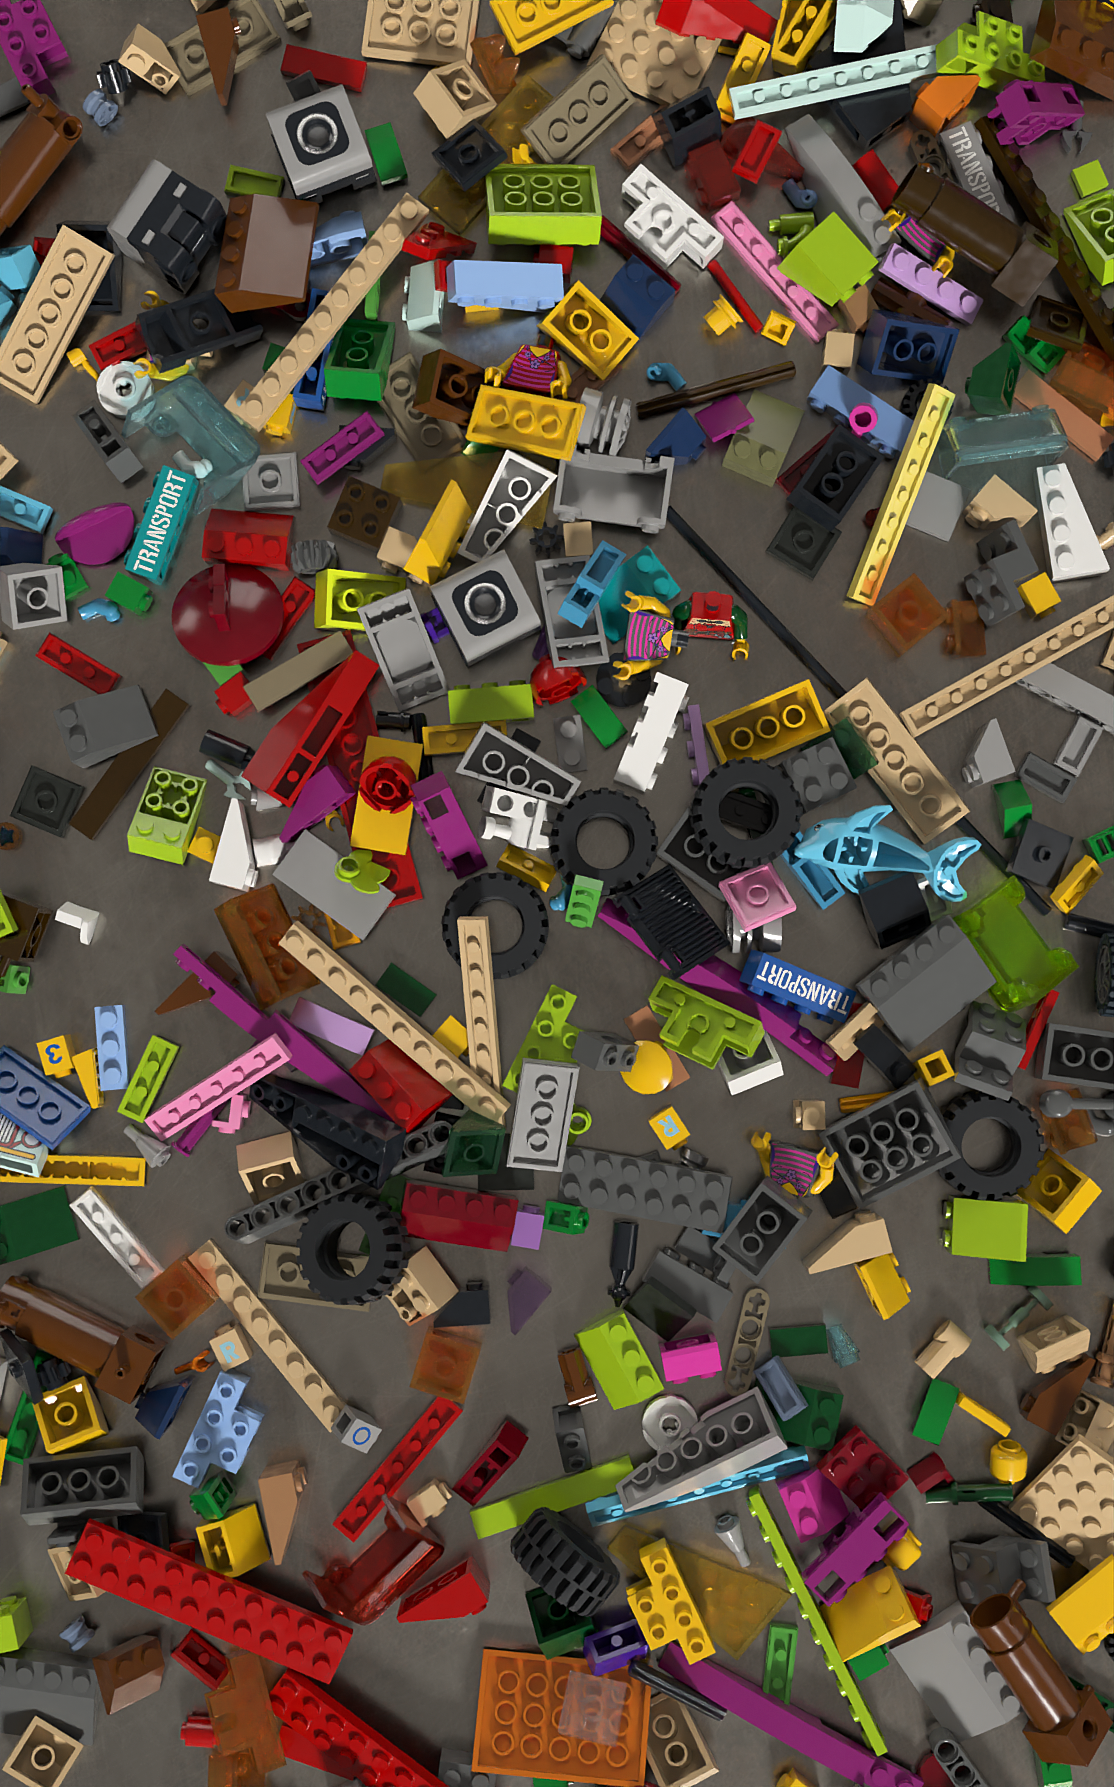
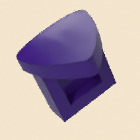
(434, 625)

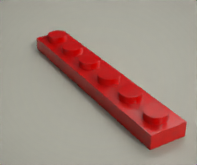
(397, 1467)

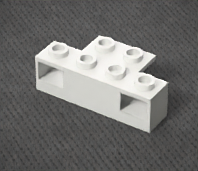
(665, 223)

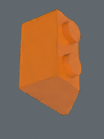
(942, 101)

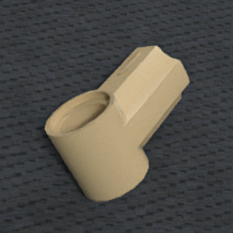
(947, 1343)

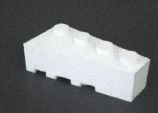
(508, 498)
(1066, 530)
(651, 732)

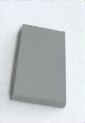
(310, 872)
(542, 1114)

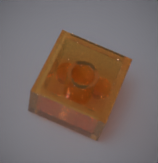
(907, 614)
(177, 1296)
(445, 1365)

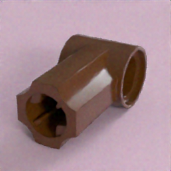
(579, 1384)

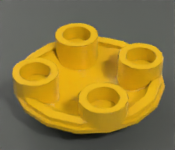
(651, 1069)

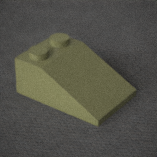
(763, 444)

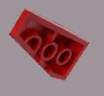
(716, 19)

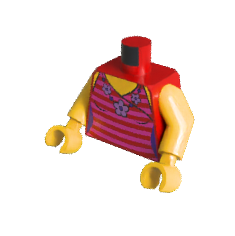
(533, 371)

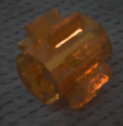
(316, 923)

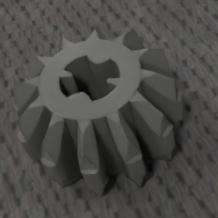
(313, 556)

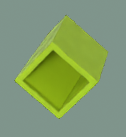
(829, 261)
(986, 1227)

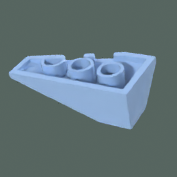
(339, 238)

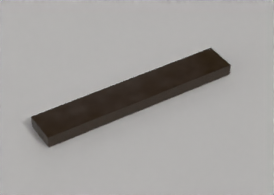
(127, 768)

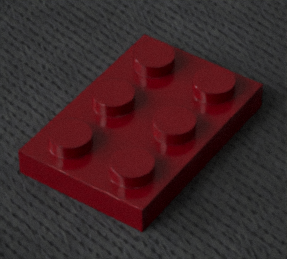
(861, 1469)

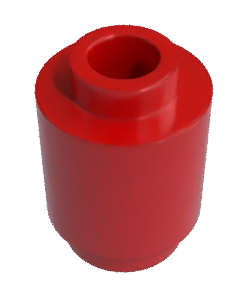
(198, 1732)

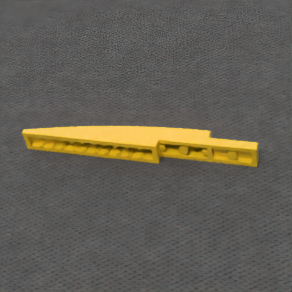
(85, 1170)

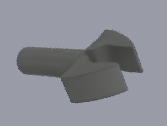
(1076, 130)

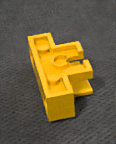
(666, 1605)

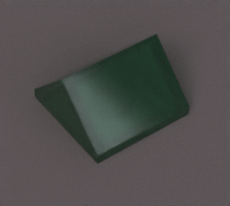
(473, 1146)

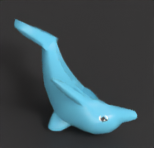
(863, 845)

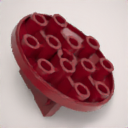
(227, 614)

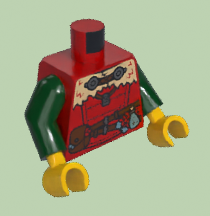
(713, 617)

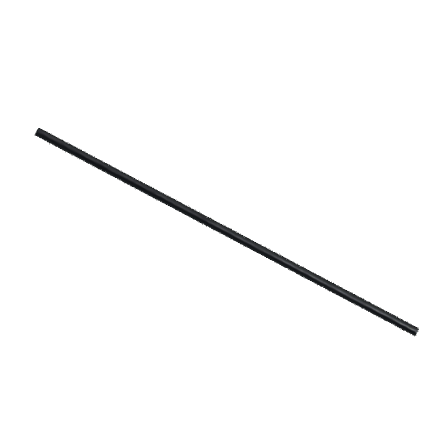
(828, 680)

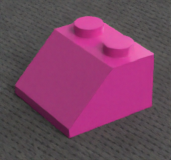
(690, 1357)
(812, 1503)

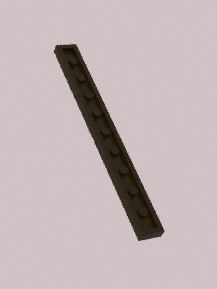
(1041, 216)

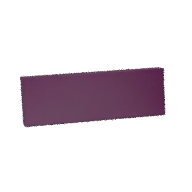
(342, 447)

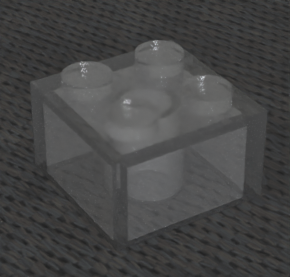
(592, 1708)

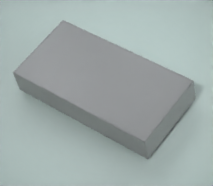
(1078, 745)

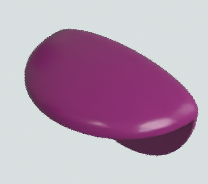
(97, 533)

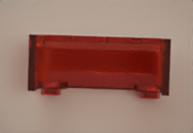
(382, 1571)

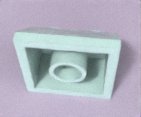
(424, 304)

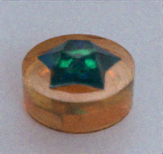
(9, 836)

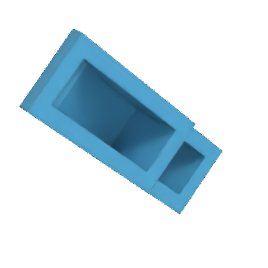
(591, 584)
(814, 877)

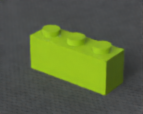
(491, 703)

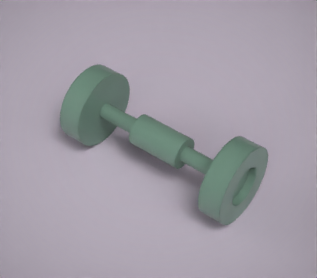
(1018, 1317)

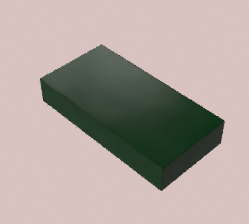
(406, 989)
(798, 1340)

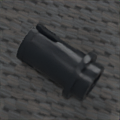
(393, 720)

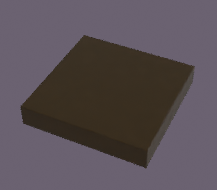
(1057, 324)

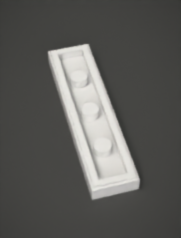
(117, 1237)

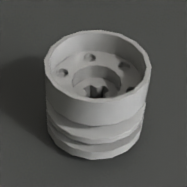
(603, 422)
(768, 934)

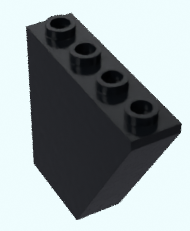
(876, 112)

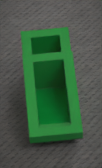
(1037, 1270)

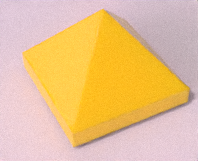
(778, 327)

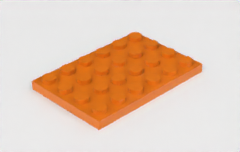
(521, 1717)

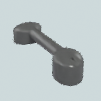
(1059, 1103)

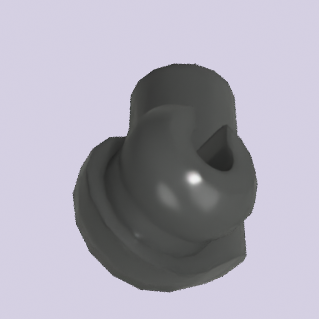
(1102, 1126)

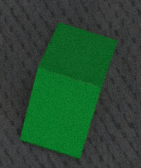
(1012, 806)

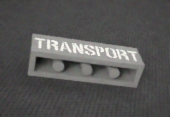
(973, 167)

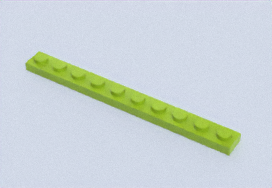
(810, 1609)

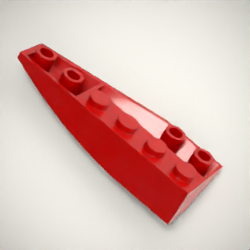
(307, 731)

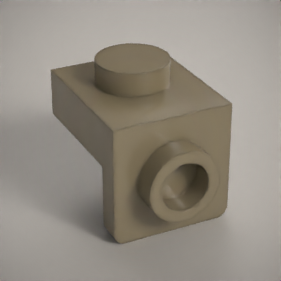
(293, 13)

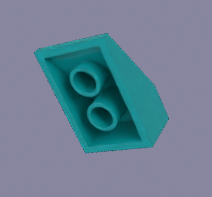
(642, 576)

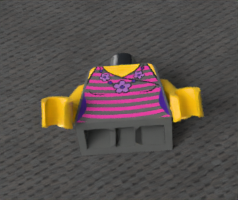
(920, 242)
(648, 635)
(795, 1167)

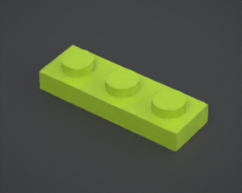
(148, 1078)

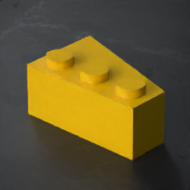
(799, 33)

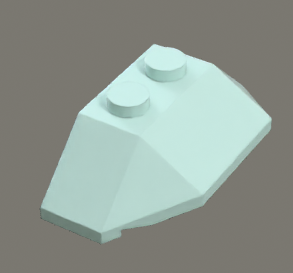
(861, 23)

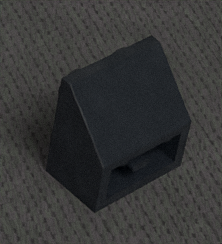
(688, 124)
(894, 909)

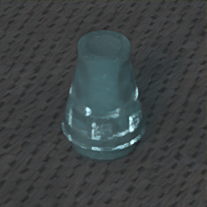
(842, 1346)

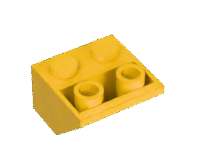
(234, 1541)

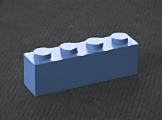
(838, 396)

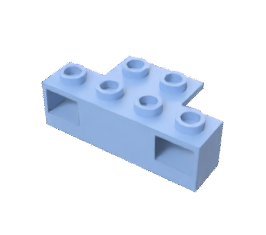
(221, 1431)

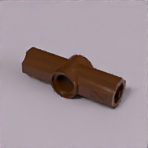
(909, 303)

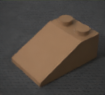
(281, 1496)

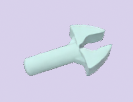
(228, 779)

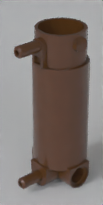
(33, 153)

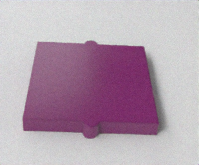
(724, 417)

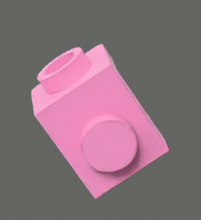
(239, 1111)

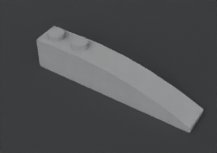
(838, 186)
(713, 1449)

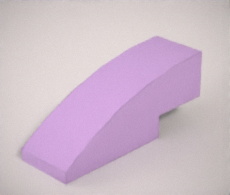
(332, 1026)

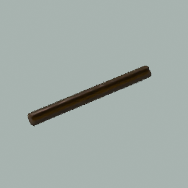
(715, 389)

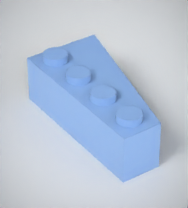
(505, 284)

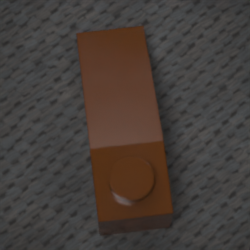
(221, 47)
(192, 992)
(1053, 1398)

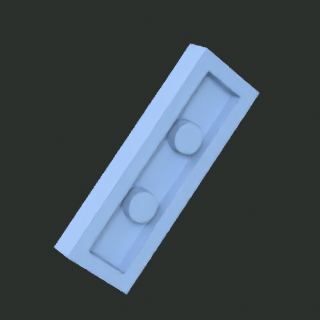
(112, 1047)

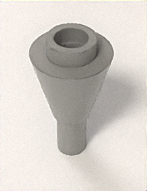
(264, 801)
(153, 1151)
(730, 1532)

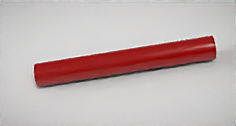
(735, 296)

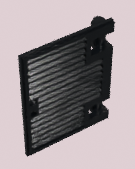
(671, 922)

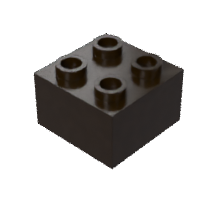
(364, 514)

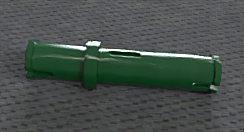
(969, 1493)

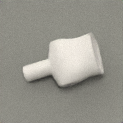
(270, 850)

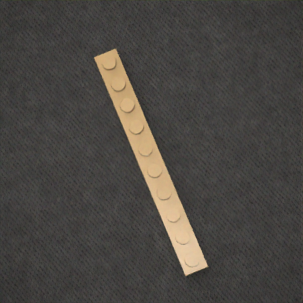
(332, 312)
(1009, 668)
(393, 1022)

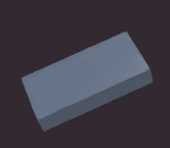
(780, 1388)

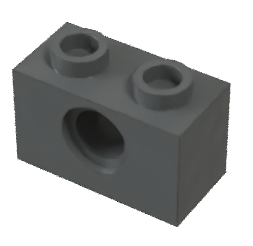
(605, 1051)

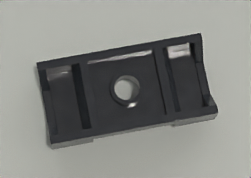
(174, 339)

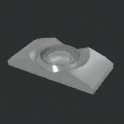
(563, 637)
(403, 649)

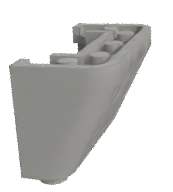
(614, 490)

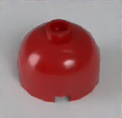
(555, 683)
(387, 784)

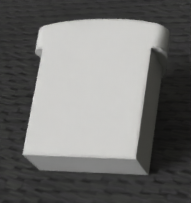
(80, 918)

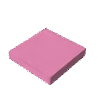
(757, 896)

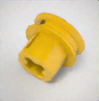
(722, 316)

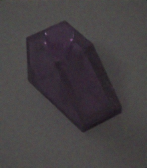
(525, 1296)

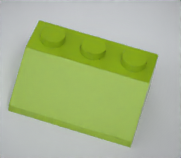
(619, 1360)

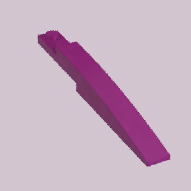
(722, 983)
(306, 1053)
(786, 1722)

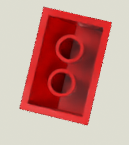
(248, 539)
(399, 1085)

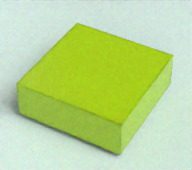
(1089, 178)

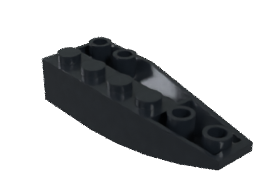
(334, 1128)

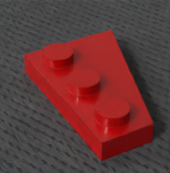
(434, 242)

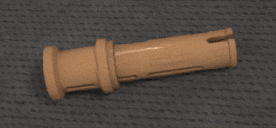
(1105, 1366)

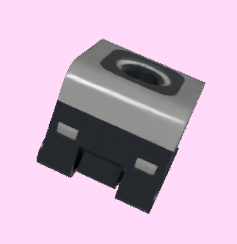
(321, 145)
(168, 225)
(485, 607)

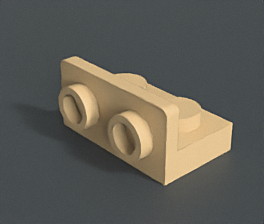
(842, 1039)

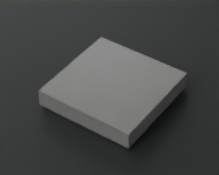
(272, 483)
(937, 506)

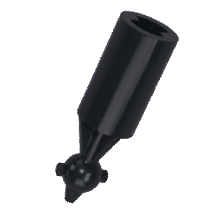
(226, 749)
(622, 1257)

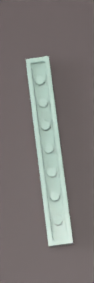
(833, 82)

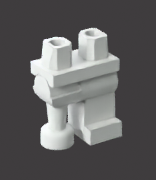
(525, 818)

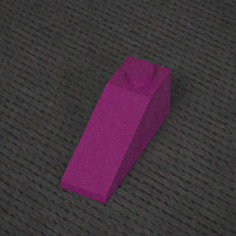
(317, 799)

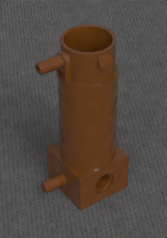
(115, 1356)
(1062, 1721)

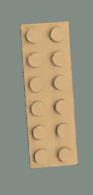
(51, 313)
(904, 767)

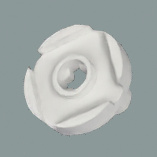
(119, 375)
(661, 1408)

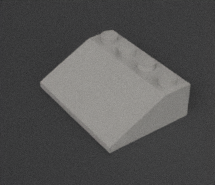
(956, 1674)

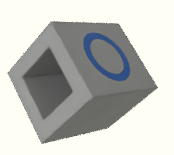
(356, 1429)

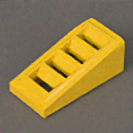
(88, 1072)

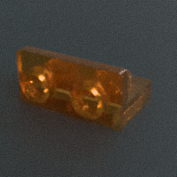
(966, 630)
(1072, 1130)

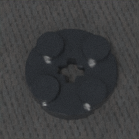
(628, 695)

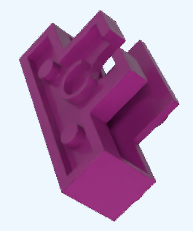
(30, 42)
(1034, 109)
(450, 829)
(854, 1549)

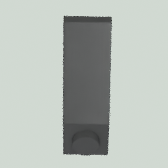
(107, 441)

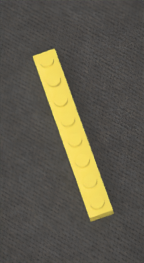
(901, 494)

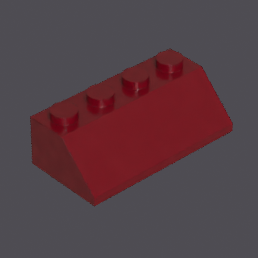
(458, 1215)

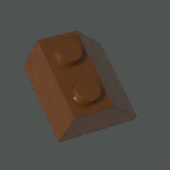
(129, 1672)

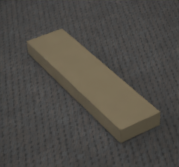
(298, 671)

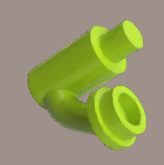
(789, 224)

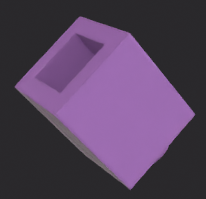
(528, 1227)

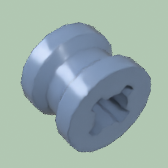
(100, 107)
(77, 1634)

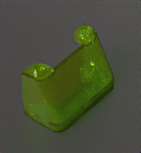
(1013, 947)

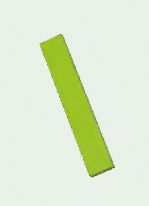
(554, 1495)

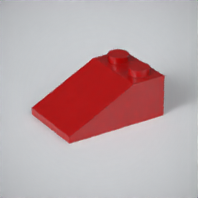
(449, 1596)

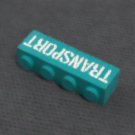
(161, 524)

